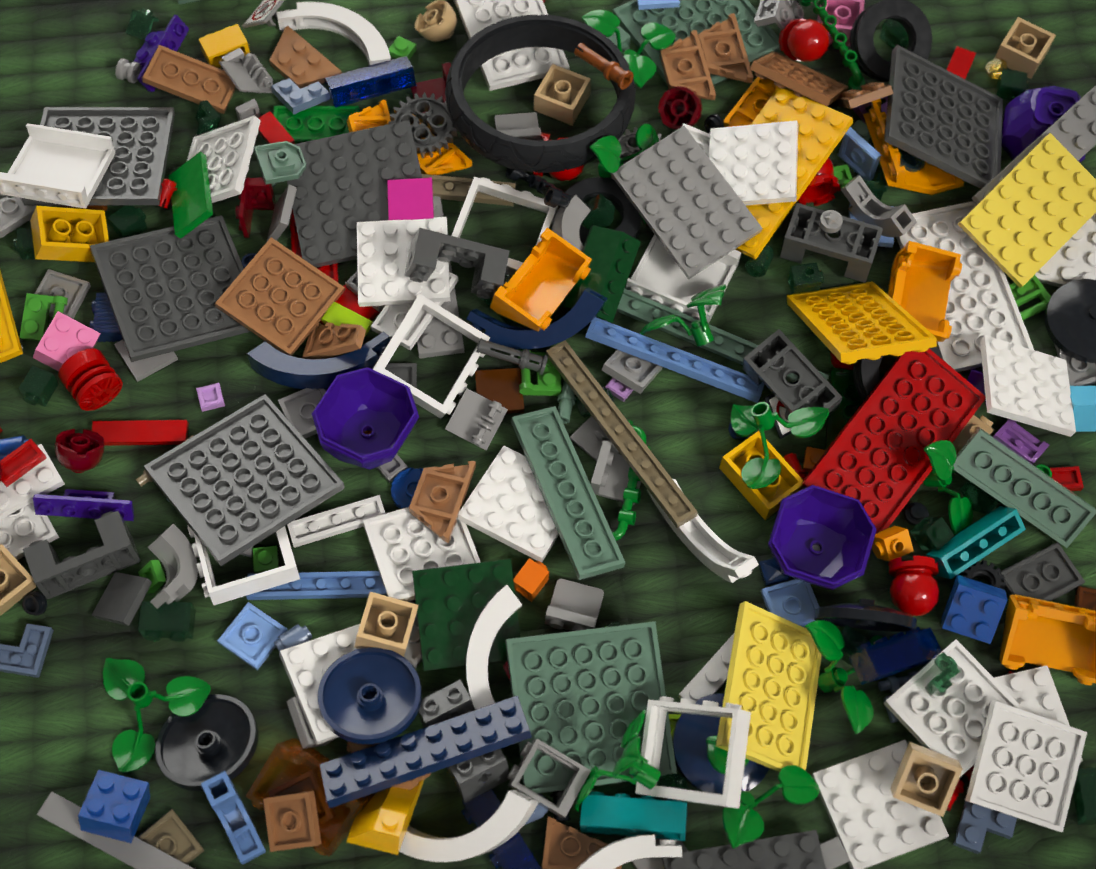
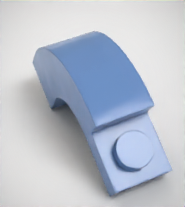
(234, 817)

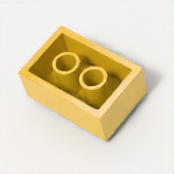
(67, 233)
(765, 499)

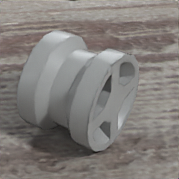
(128, 70)

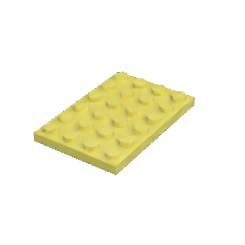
(1033, 210)
(776, 679)

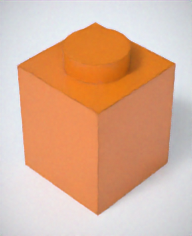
(531, 579)

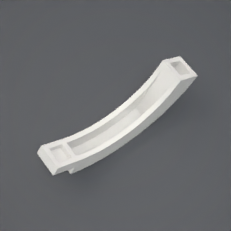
(338, 20)
(711, 549)
(481, 641)
(501, 827)
(631, 849)

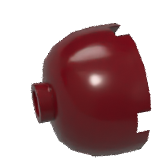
(679, 107)
(79, 450)

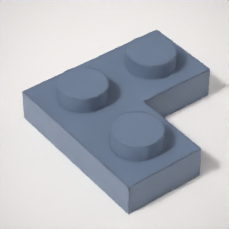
(300, 99)
(30, 656)
(976, 821)

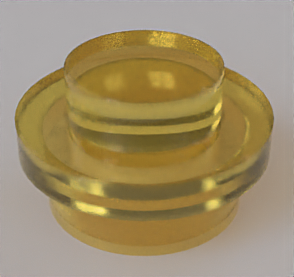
(995, 67)

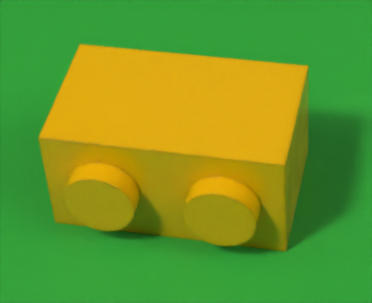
(221, 43)

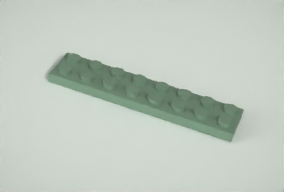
(567, 493)

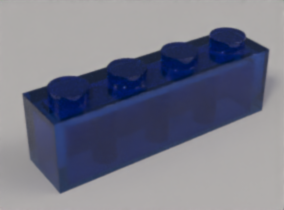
(371, 81)
(894, 655)
(511, 854)

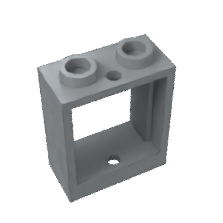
(572, 789)

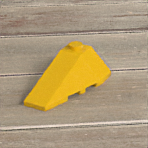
(385, 819)

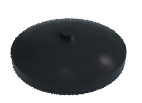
(1072, 319)
(866, 616)
(207, 743)

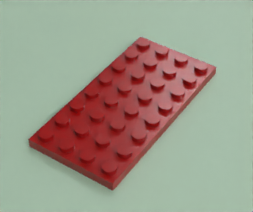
(882, 446)

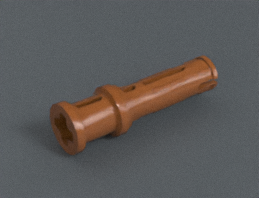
(610, 70)

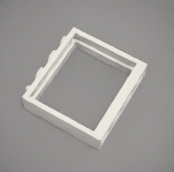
(507, 193)
(453, 321)
(250, 584)
(653, 742)

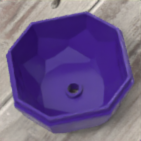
(1033, 114)
(362, 403)
(827, 520)

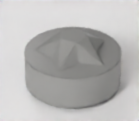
(830, 221)

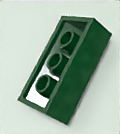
(611, 264)

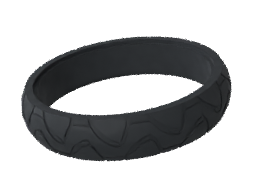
(522, 153)

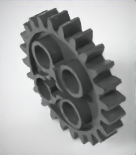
(436, 114)

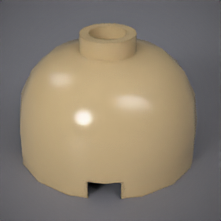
(437, 22)

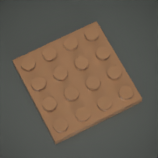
(799, 78)
(279, 297)

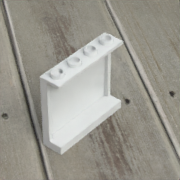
(58, 166)
(664, 282)

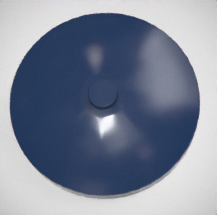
(369, 695)
(691, 752)

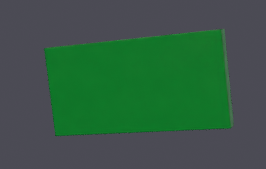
(315, 121)
(193, 197)

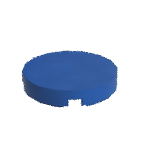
(404, 486)

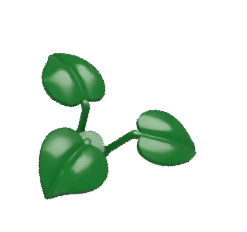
(656, 35)
(609, 149)
(700, 328)
(747, 419)
(942, 457)
(829, 643)
(126, 679)
(631, 757)
(746, 824)

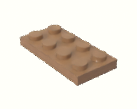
(189, 78)
(869, 93)

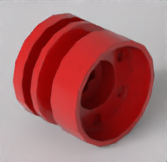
(90, 379)

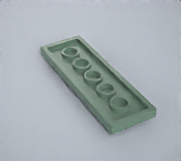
(1023, 487)

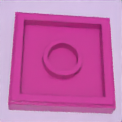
(410, 199)

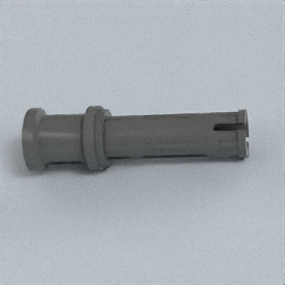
(525, 355)

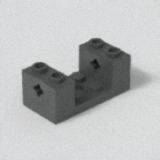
(855, 243)
(488, 261)
(778, 358)
(57, 577)
(473, 775)

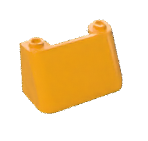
(541, 282)
(922, 284)
(1050, 636)

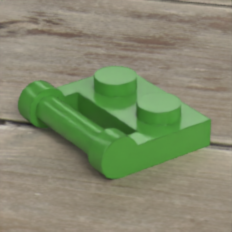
(1028, 292)
(37, 314)
(547, 384)

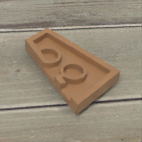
(333, 340)
(567, 847)

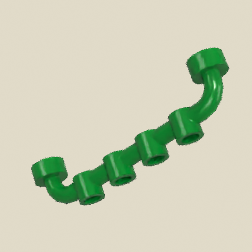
(856, 80)
(630, 496)

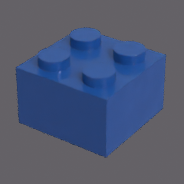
(974, 609)
(114, 806)

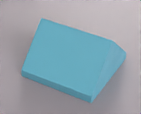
(1084, 407)

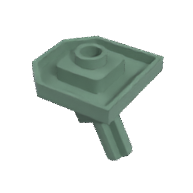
(280, 162)

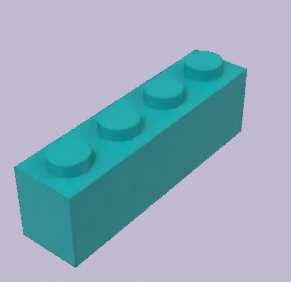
(977, 541)
(633, 816)

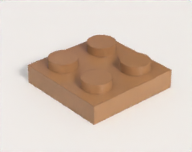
(292, 821)

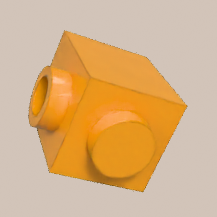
(892, 543)

